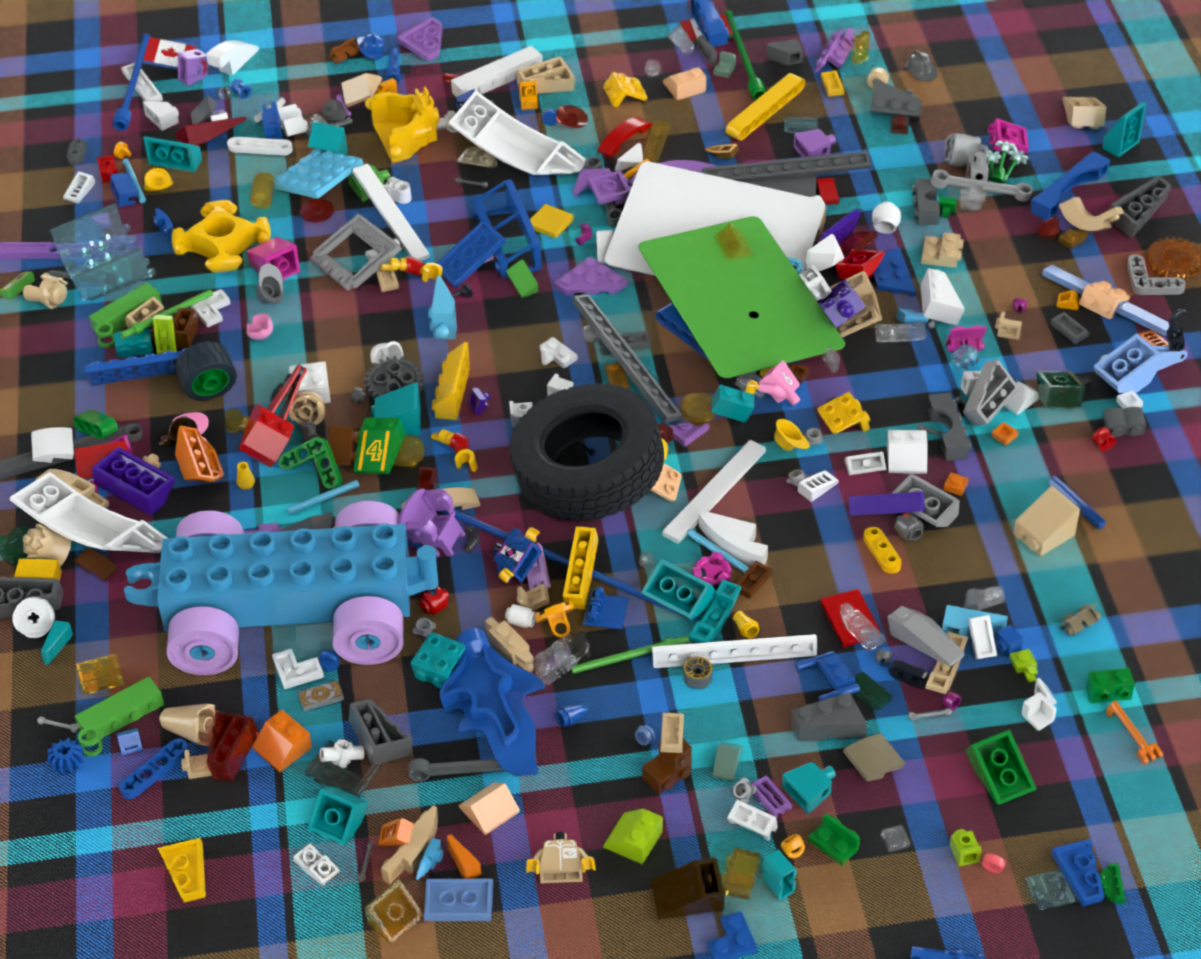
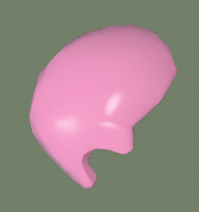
(260, 327)

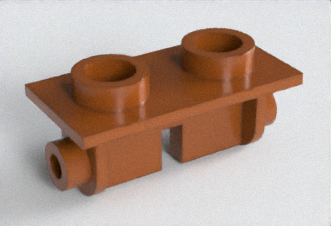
(338, 54)

